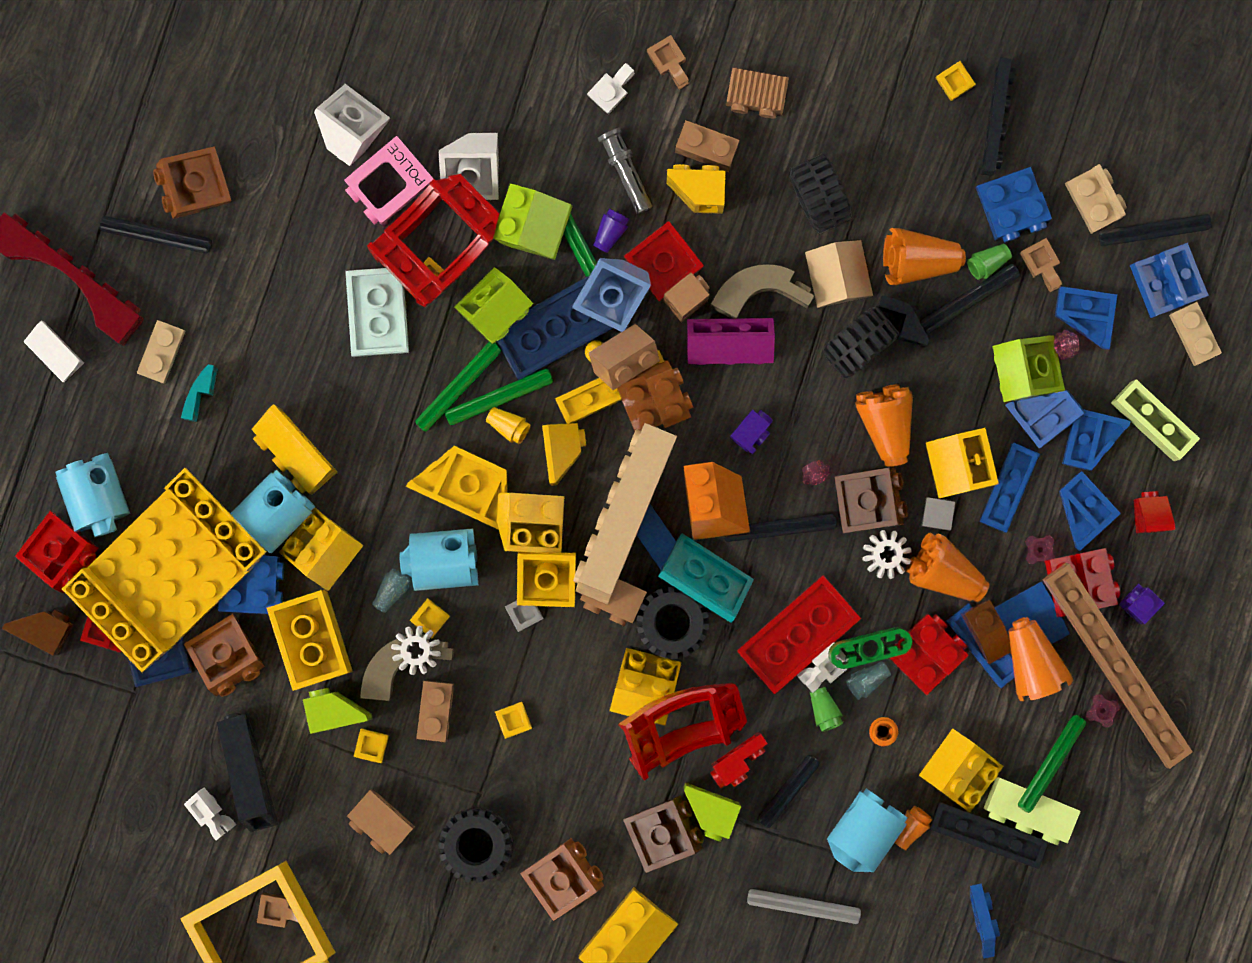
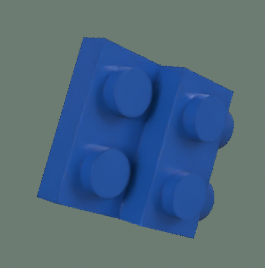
(1014, 205)
(256, 589)

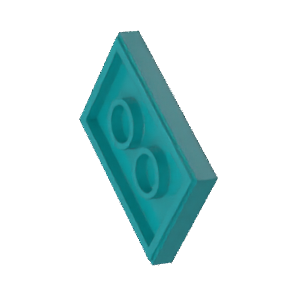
(706, 578)

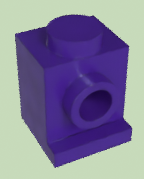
(752, 431)
(1141, 604)

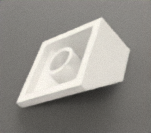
(349, 123)
(476, 159)

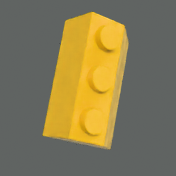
(292, 450)
(309, 639)
(630, 932)

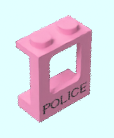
(408, 168)

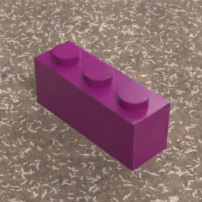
(730, 341)

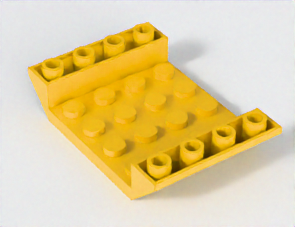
(165, 571)

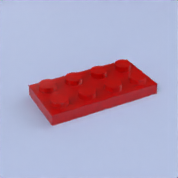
(798, 634)

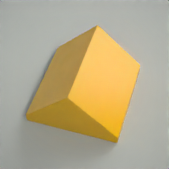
(546, 579)

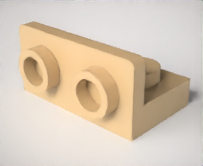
(1096, 198)

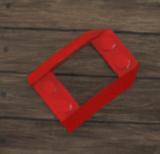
(406, 266)
(650, 750)

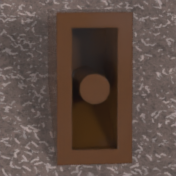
(43, 630)
(987, 630)

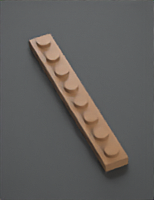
(1117, 665)

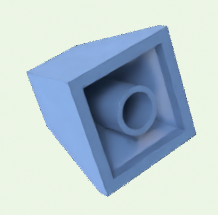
(613, 292)

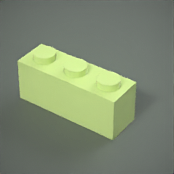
(1155, 420)
(1048, 816)

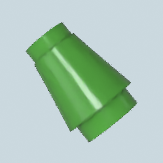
(988, 261)
(825, 710)

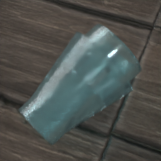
(391, 589)
(867, 680)

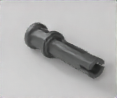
(621, 158)

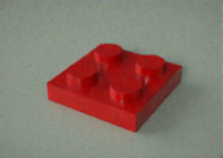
(665, 259)

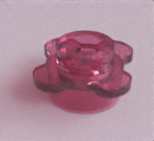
(1066, 344)
(815, 472)
(1034, 543)
(1110, 707)

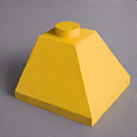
(562, 448)

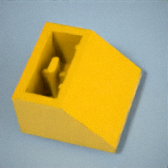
(699, 189)
(962, 463)
(530, 522)
(321, 549)
(643, 680)
(961, 770)

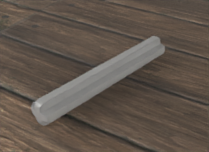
(804, 906)

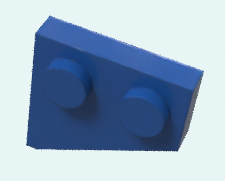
(1088, 313)
(1046, 415)
(1091, 438)
(1086, 509)
(985, 926)

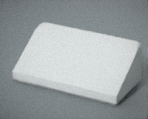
(53, 351)

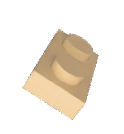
(1195, 334)
(161, 352)

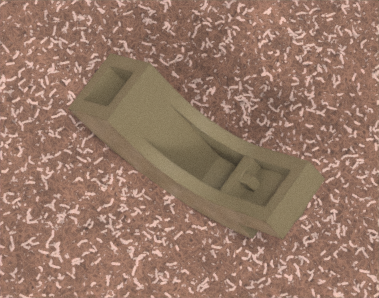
(759, 279)
(382, 669)

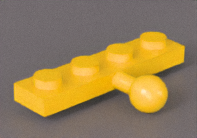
(589, 397)

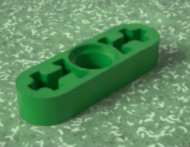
(892, 650)

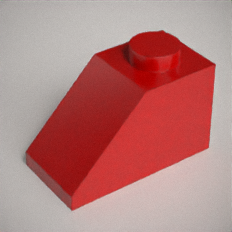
(1153, 513)

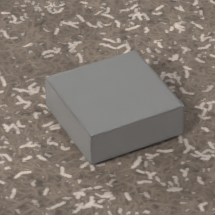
(938, 514)
(523, 615)

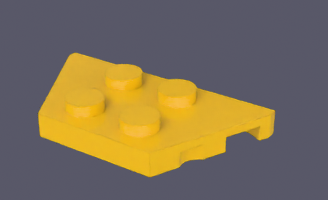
(464, 484)

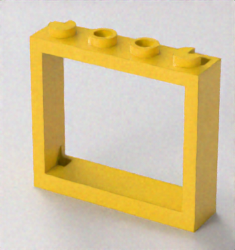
(293, 893)

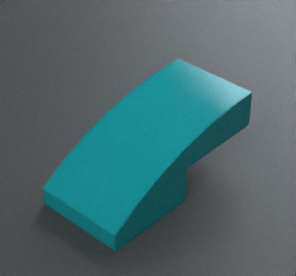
(203, 385)

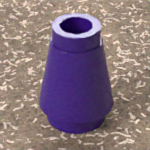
(610, 230)

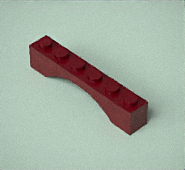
(110, 314)

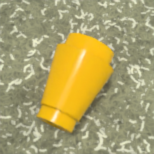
(509, 425)

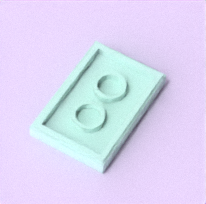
(376, 313)

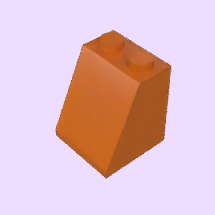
(715, 501)

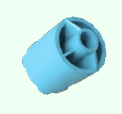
(92, 495)
(273, 511)
(441, 559)
(865, 833)

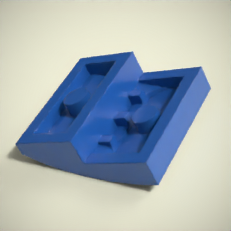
(1169, 280)
(1037, 606)

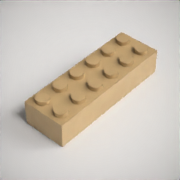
(626, 512)

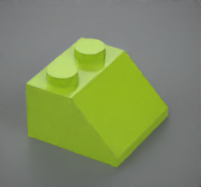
(532, 221)
(494, 305)
(1028, 368)
(332, 710)
(713, 811)

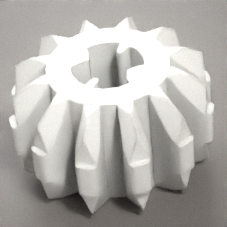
(894, 560)
(408, 656)

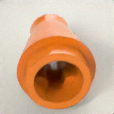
(891, 733)
(917, 824)

